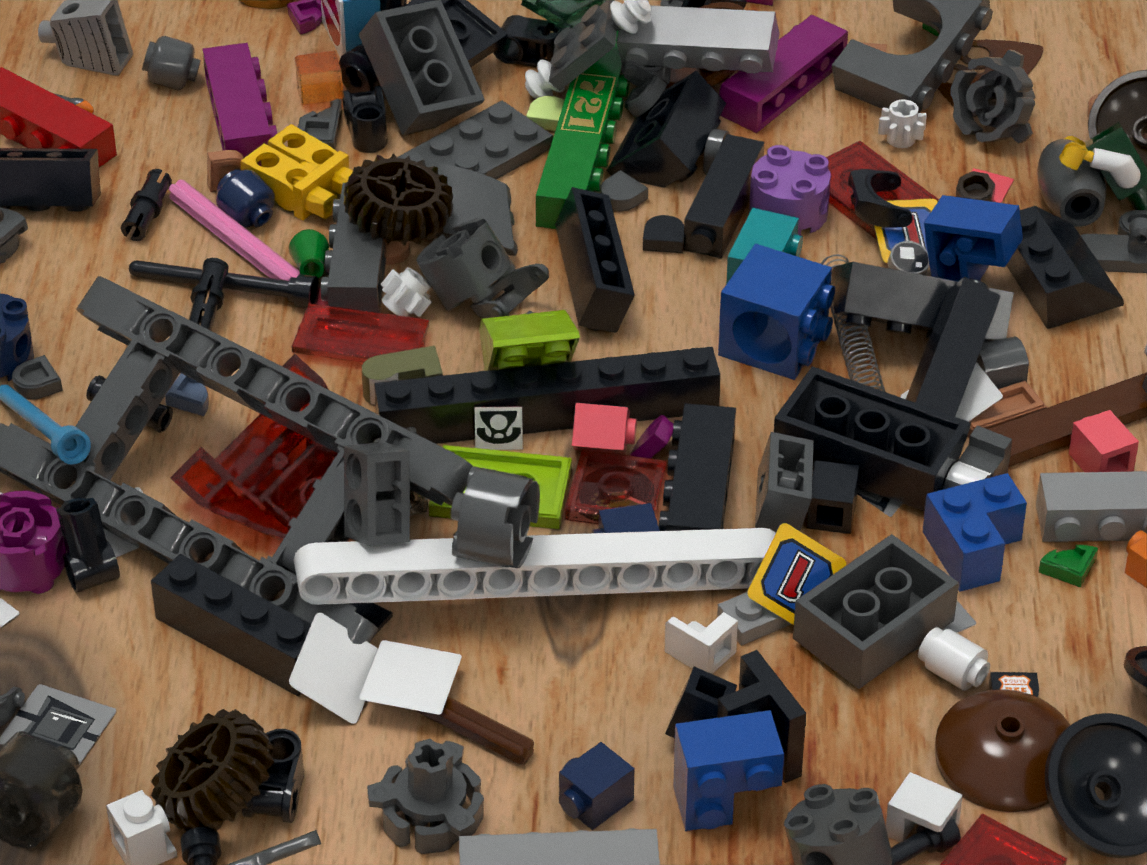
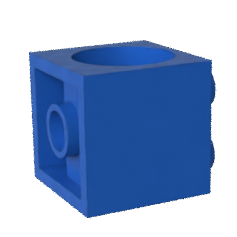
(775, 311)

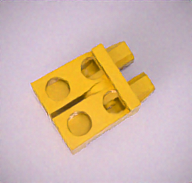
(303, 174)

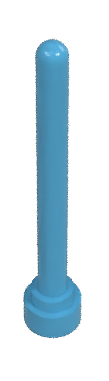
(67, 442)

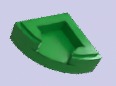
(1069, 565)

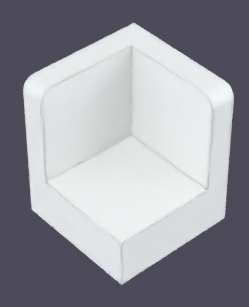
(700, 645)
(921, 803)

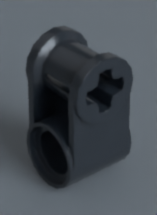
(527, 41)
(366, 119)
(282, 789)

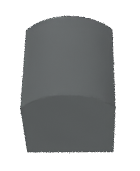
(1004, 361)

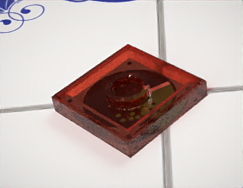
(613, 482)

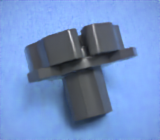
(998, 98)
(430, 791)

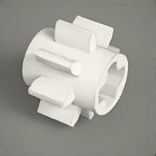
(902, 123)
(406, 292)

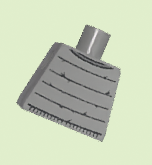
(89, 35)

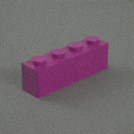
(801, 63)
(238, 98)

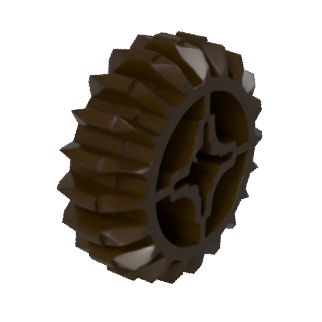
(398, 199)
(213, 770)

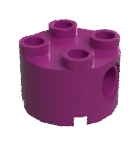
(29, 542)

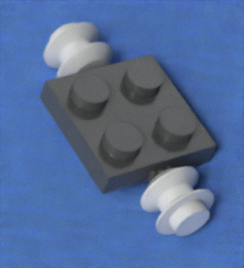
(585, 44)

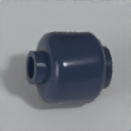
(245, 198)

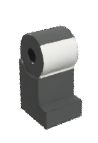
(983, 458)

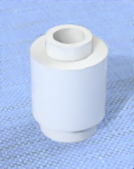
(954, 658)

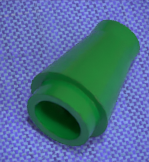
(309, 251)

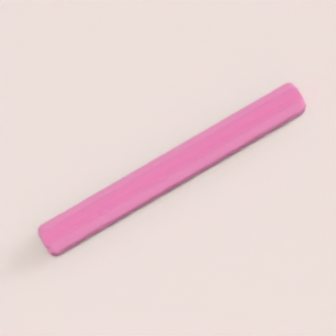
(231, 232)

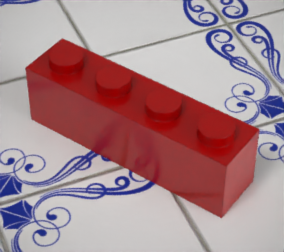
(48, 121)

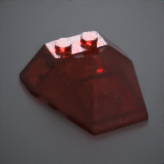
(261, 474)

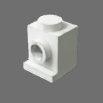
(140, 830)

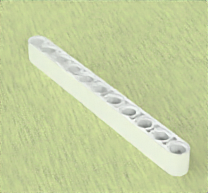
(553, 567)

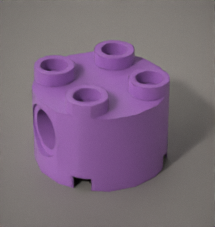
(792, 186)

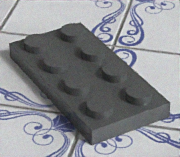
(487, 142)

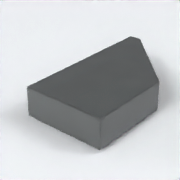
(323, 124)

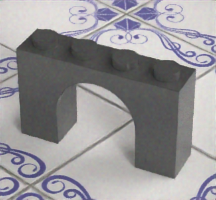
(915, 77)

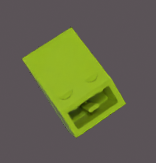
(528, 340)

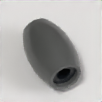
(1070, 193)

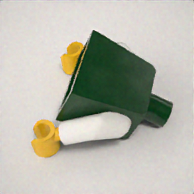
(1117, 161)

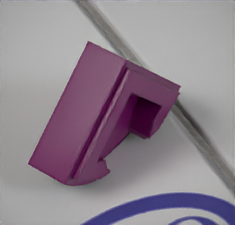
(305, 15)

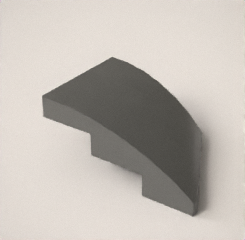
(479, 197)

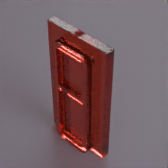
(356, 333)

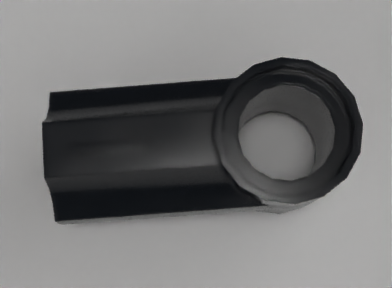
(89, 554)

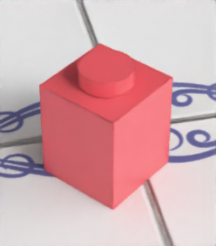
(603, 428)
(1103, 444)

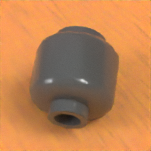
(171, 62)

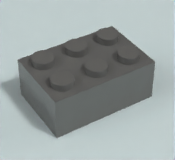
(874, 610)

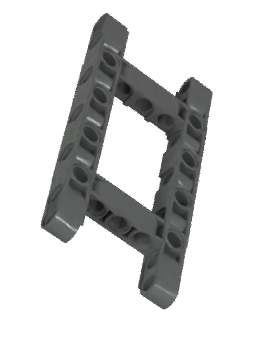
(133, 395)

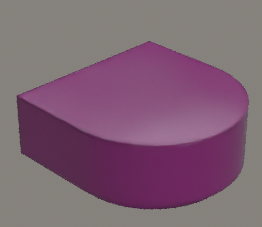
(653, 438)

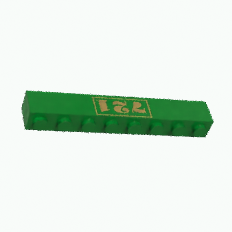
(582, 136)

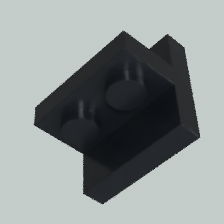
(474, 30)
(764, 691)

